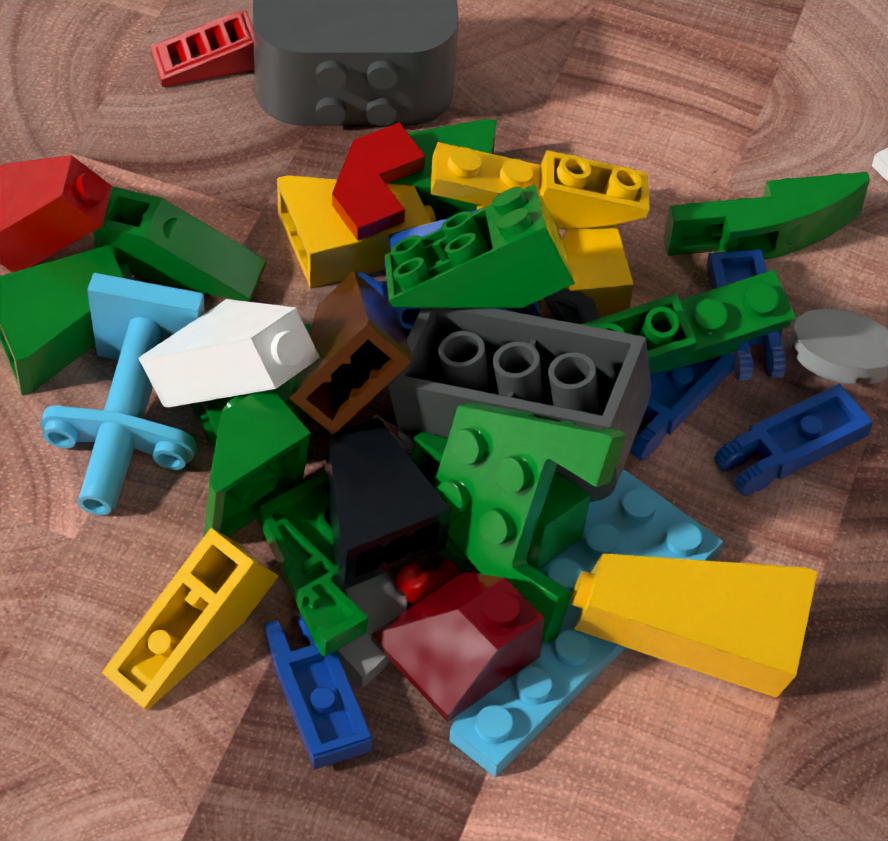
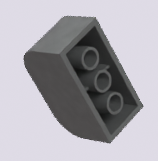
(354, 60)
(523, 366)

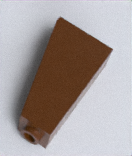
(358, 352)

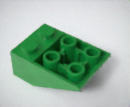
(483, 258)

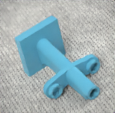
(126, 323)

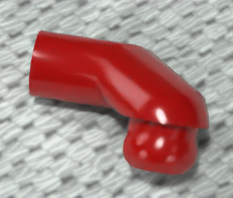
(419, 583)

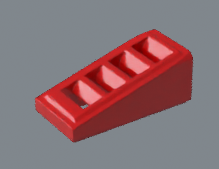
(223, 47)

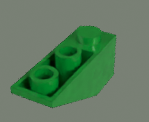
(176, 248)

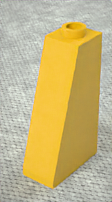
(701, 614)

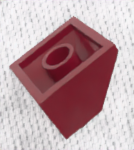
(463, 640)

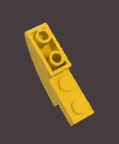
(573, 188)

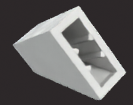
(230, 353)

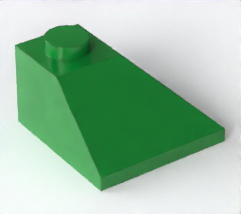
(255, 459)

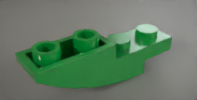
(782, 221)
(705, 323)

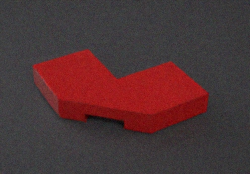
(362, 188)

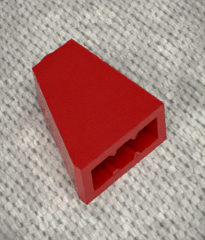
(47, 208)

